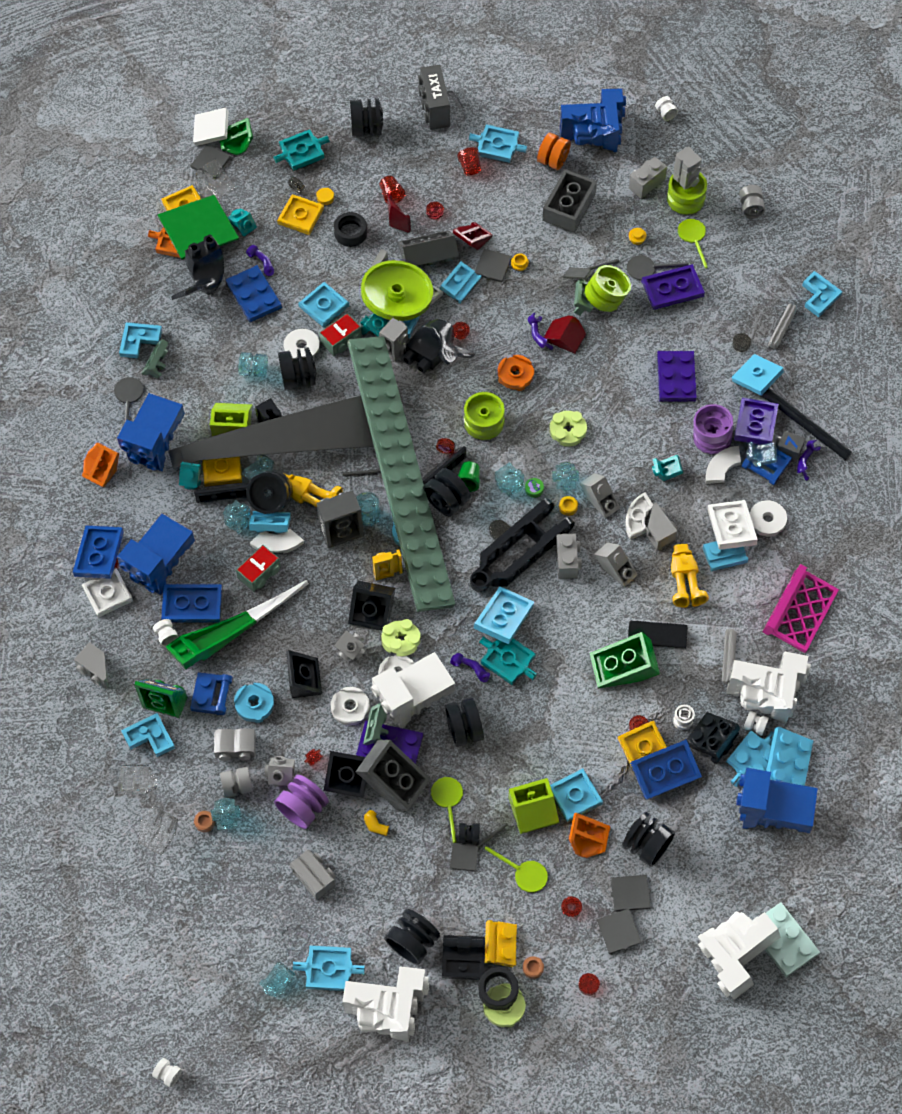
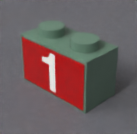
(336, 335)
(258, 568)

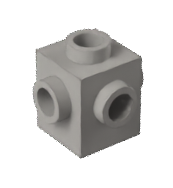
(347, 639)
(280, 771)

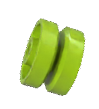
(687, 200)
(607, 288)
(484, 415)

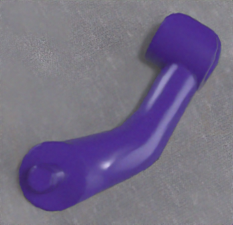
(268, 268)
(541, 341)
(804, 457)
(481, 673)

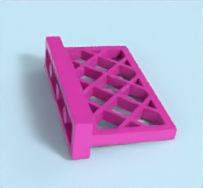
(785, 602)

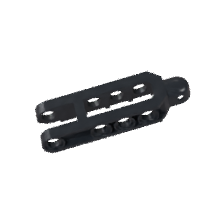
(484, 578)

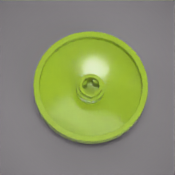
(396, 290)

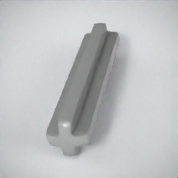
(782, 326)
(729, 654)

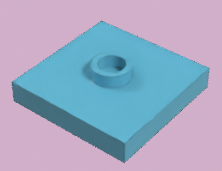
(323, 304)
(757, 374)
(575, 795)

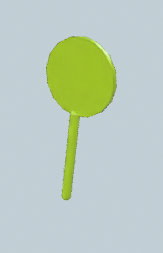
(692, 232)
(447, 793)
(529, 875)

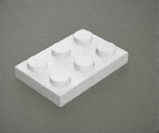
(732, 525)

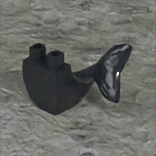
(205, 267)
(432, 345)

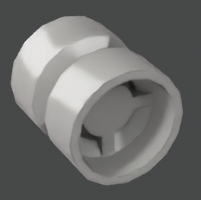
(752, 201)
(236, 782)

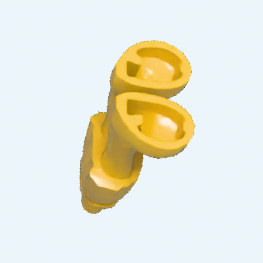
(303, 487)
(684, 567)

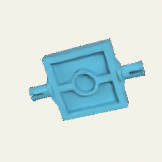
(498, 143)
(751, 753)
(328, 968)

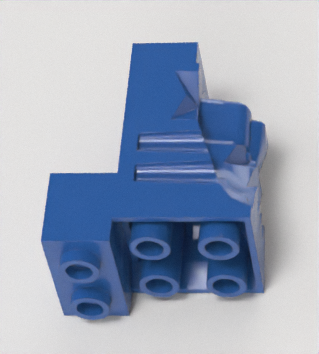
(595, 122)
(151, 432)
(156, 553)
(775, 802)

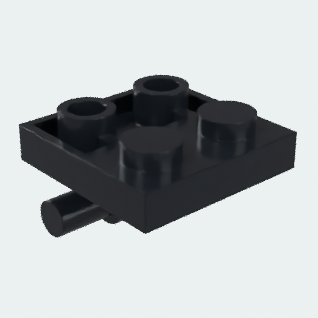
(713, 736)
(463, 957)

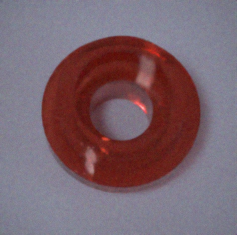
(461, 334)
(313, 757)
(571, 900)

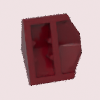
(397, 218)
(473, 235)
(566, 333)

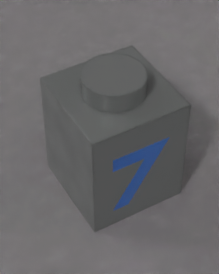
(790, 445)

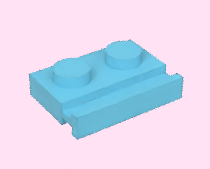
(460, 282)
(275, 522)
(723, 558)

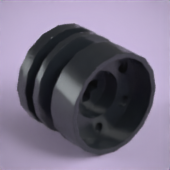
(366, 117)
(297, 368)
(645, 837)
(414, 934)

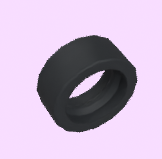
(350, 218)
(498, 972)

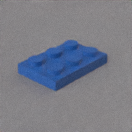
(253, 293)
(98, 552)
(192, 603)
(665, 769)

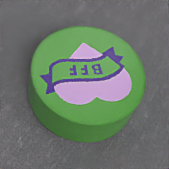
(534, 487)

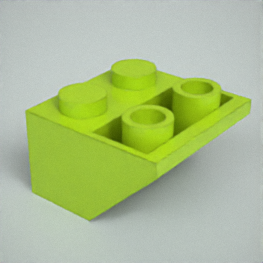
(229, 417)
(533, 806)

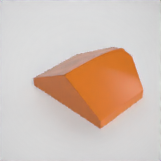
(100, 464)
(588, 836)

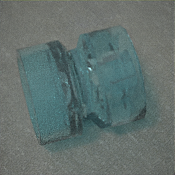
(259, 367)
(369, 508)

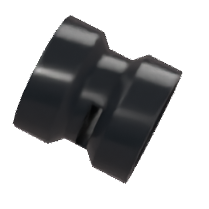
(469, 833)

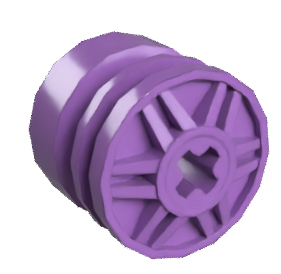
(713, 428)
(302, 800)

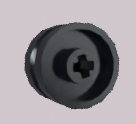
(267, 481)
(446, 492)
(466, 721)

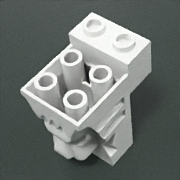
(412, 688)
(769, 688)
(734, 946)
(386, 1007)

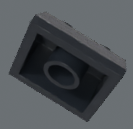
(371, 605)

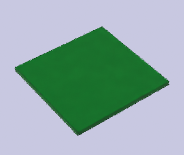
(195, 221)

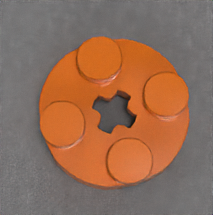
(512, 381)

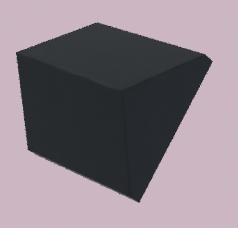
(303, 675)
(342, 776)

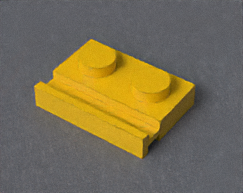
(387, 564)
(500, 943)

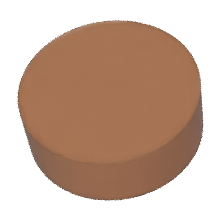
(204, 822)
(533, 967)

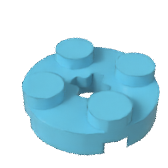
(251, 692)

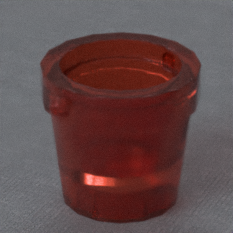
(470, 160)
(390, 185)

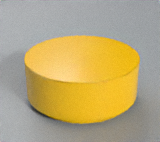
(325, 196)
(568, 505)

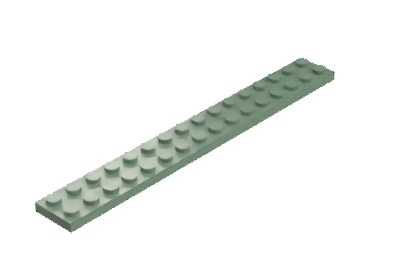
(401, 474)

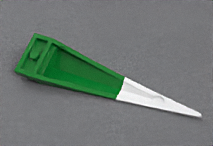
(206, 641)

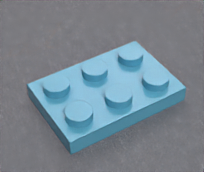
(504, 615)
(789, 757)

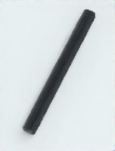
(807, 424)

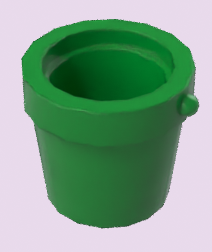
(470, 475)

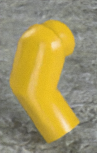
(373, 825)

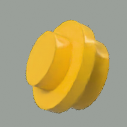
(637, 236)
(519, 262)

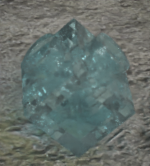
(509, 479)
(565, 482)
(237, 516)
(226, 813)

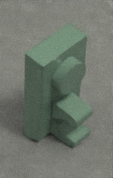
(580, 298)
(153, 361)
(374, 727)

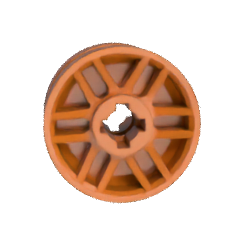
(553, 151)

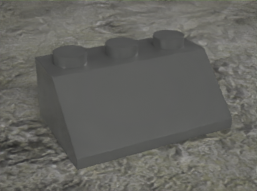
(429, 248)

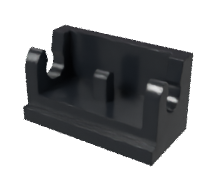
(267, 411)

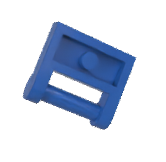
(782, 462)
(205, 691)

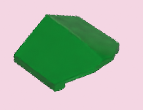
(238, 137)

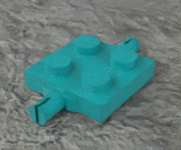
(301, 149)
(508, 660)

